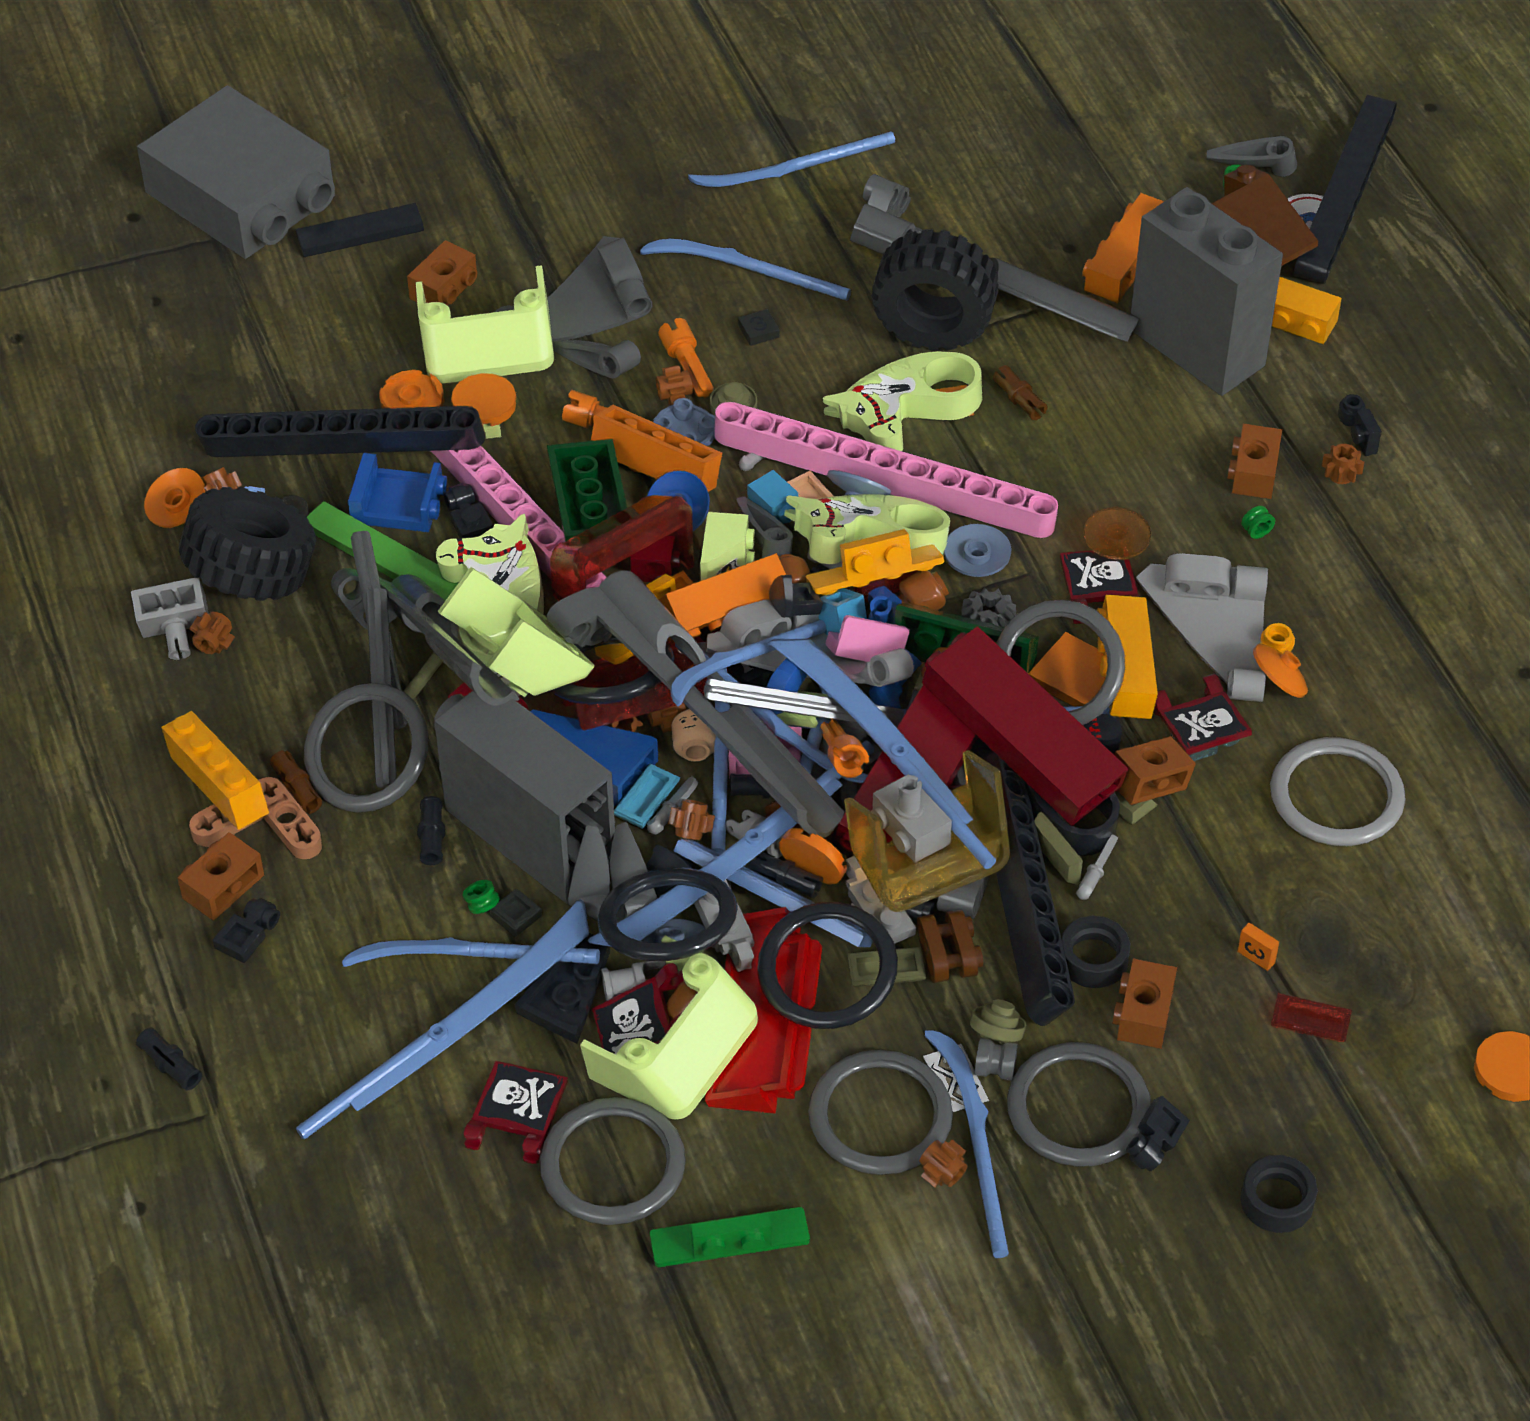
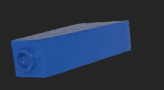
(616, 749)

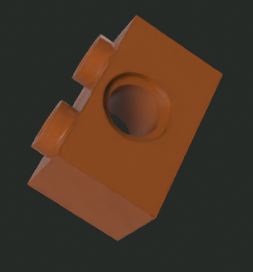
(444, 274)
(1256, 461)
(1154, 770)
(220, 876)
(1145, 1022)

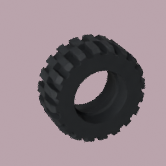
(939, 261)
(247, 543)

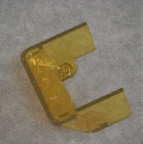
(906, 884)

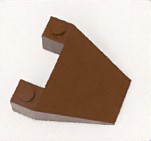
(1259, 204)

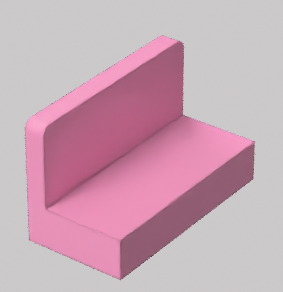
(865, 638)

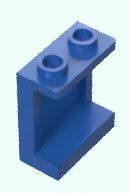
(396, 496)

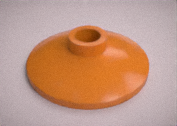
(171, 497)
(1281, 669)

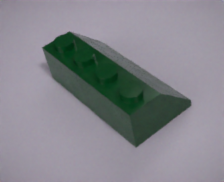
(586, 484)
(937, 629)

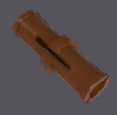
(1020, 392)
(296, 781)

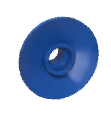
(689, 488)

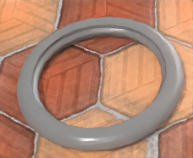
(1327, 835)

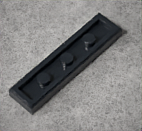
(359, 230)

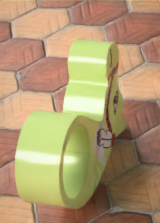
(903, 390)
(855, 517)
(502, 556)

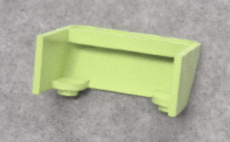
(487, 342)
(523, 640)
(692, 1052)

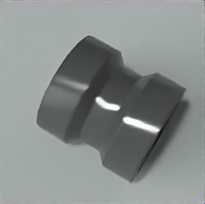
(996, 1059)

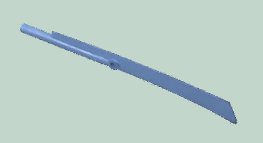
(900, 751)
(723, 866)
(539, 958)

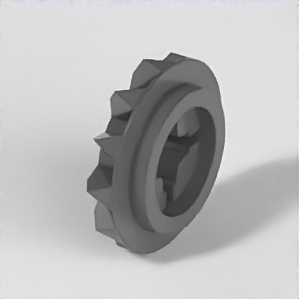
(1004, 608)

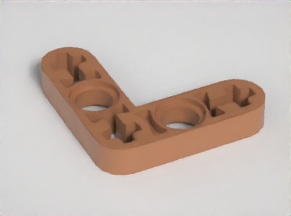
(280, 803)

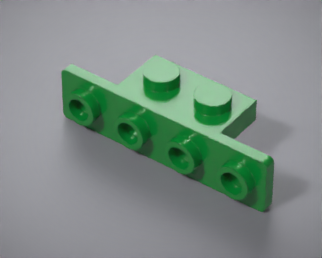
(729, 1237)

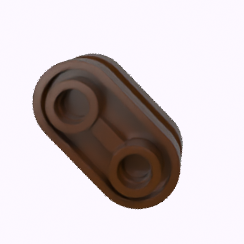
(959, 931)

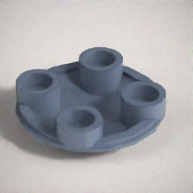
(688, 421)

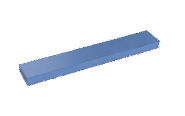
(773, 892)

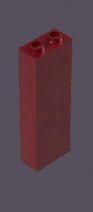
(1024, 725)
(935, 735)

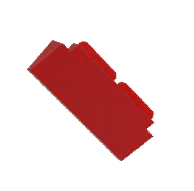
(776, 1052)

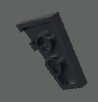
(564, 994)

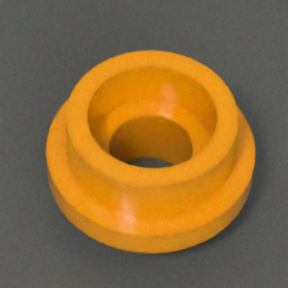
(1279, 637)

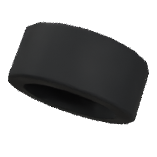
(1098, 929)
(1286, 1169)

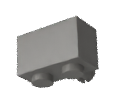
(170, 611)
(912, 818)

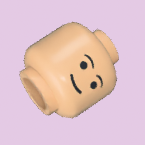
(692, 737)

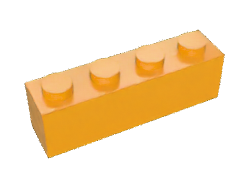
(1305, 310)
(1139, 686)
(215, 770)

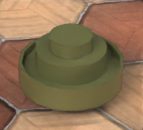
(733, 392)
(998, 1022)

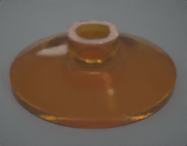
(1117, 533)

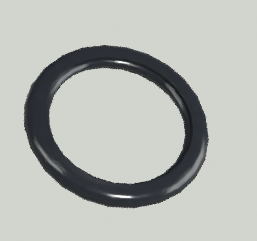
(610, 694)
(672, 950)
(827, 1020)

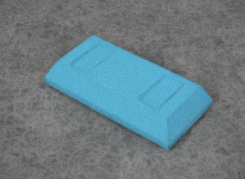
(646, 796)

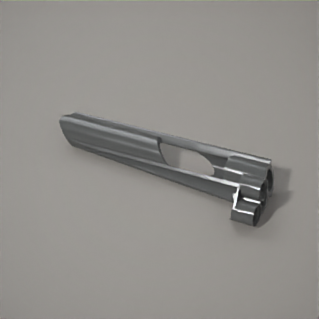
(880, 226)
(418, 609)
(643, 625)

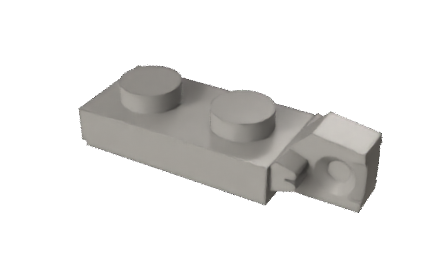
(864, 897)
(739, 938)

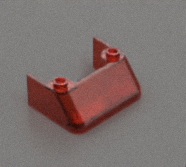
(619, 538)

